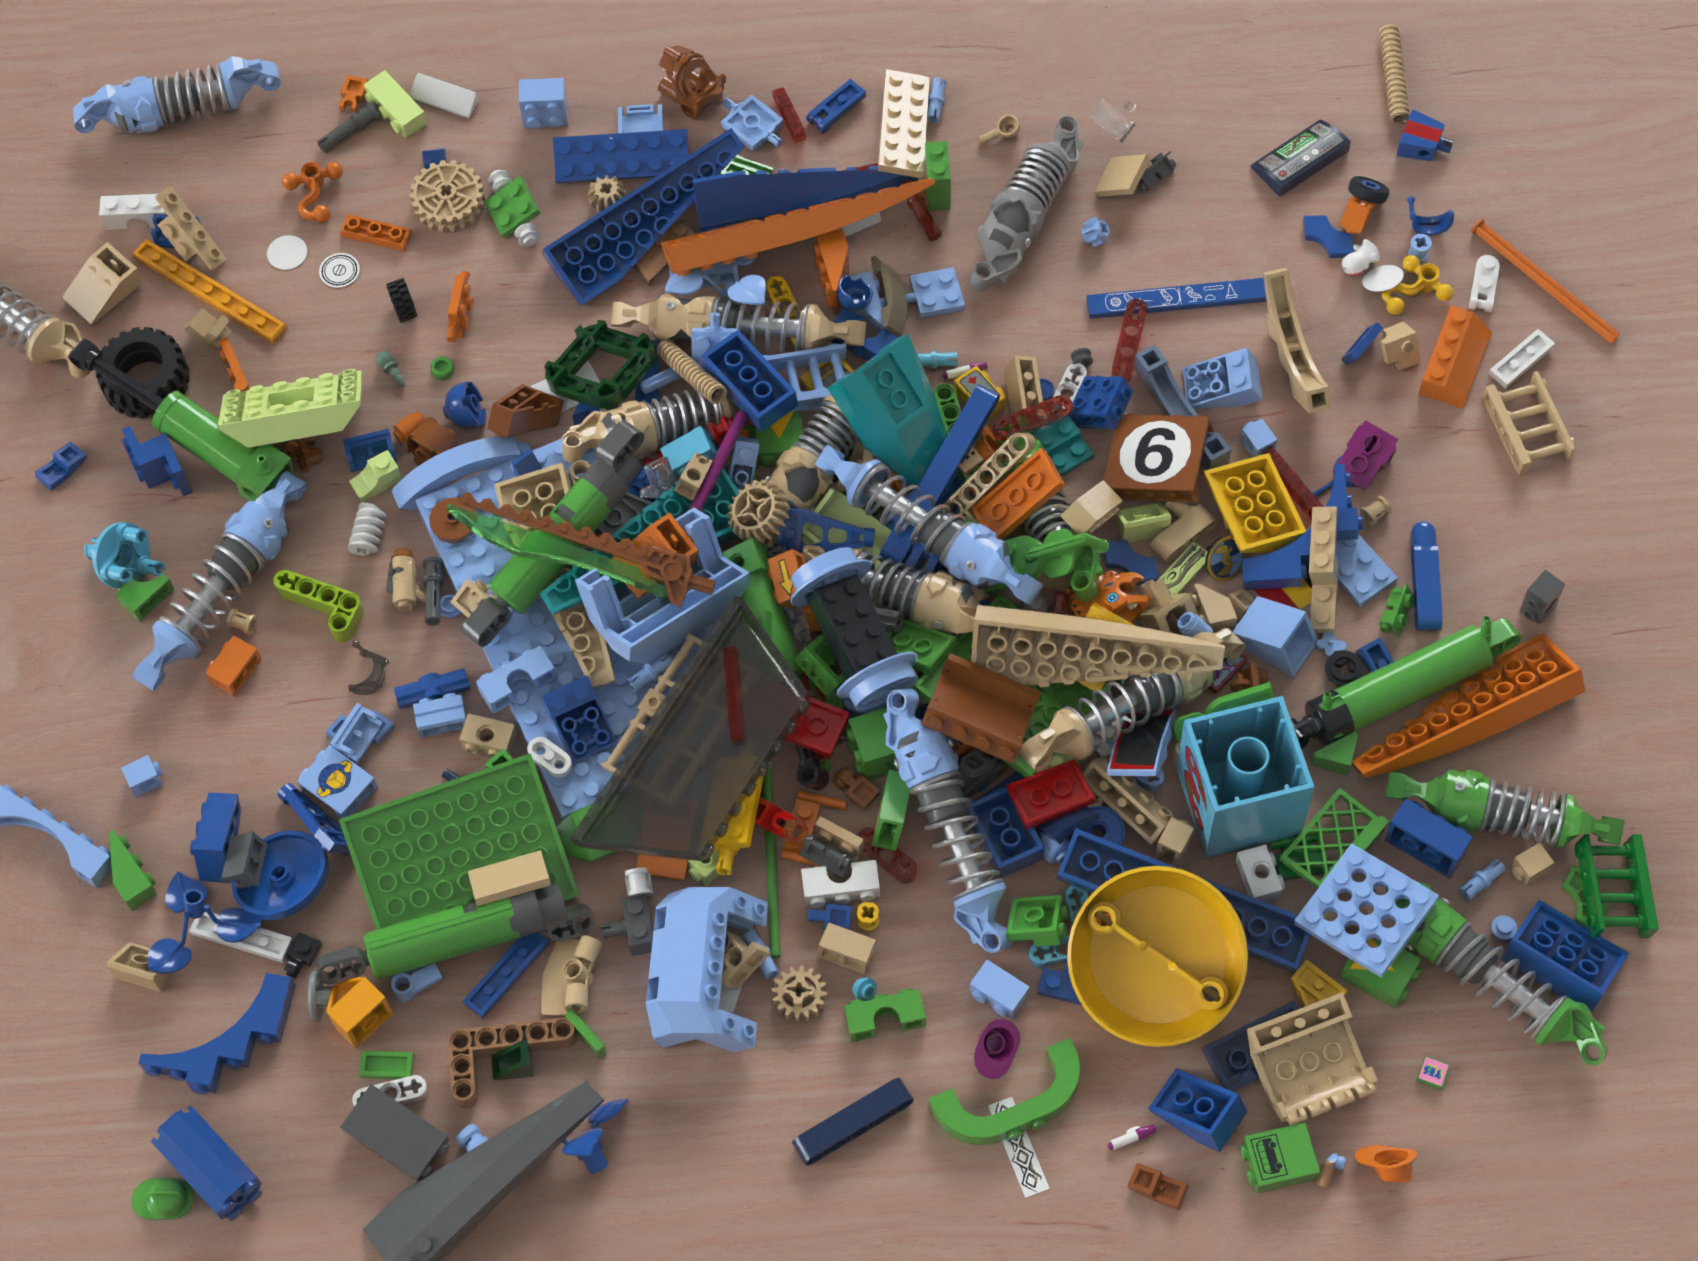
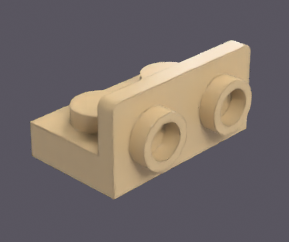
(471, 596)
(839, 838)

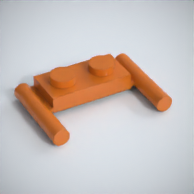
(808, 808)

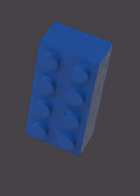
(750, 380)

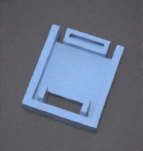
(640, 119)

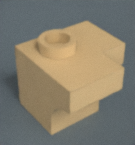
(1400, 346)

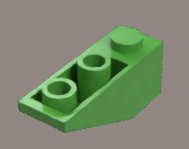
(126, 873)

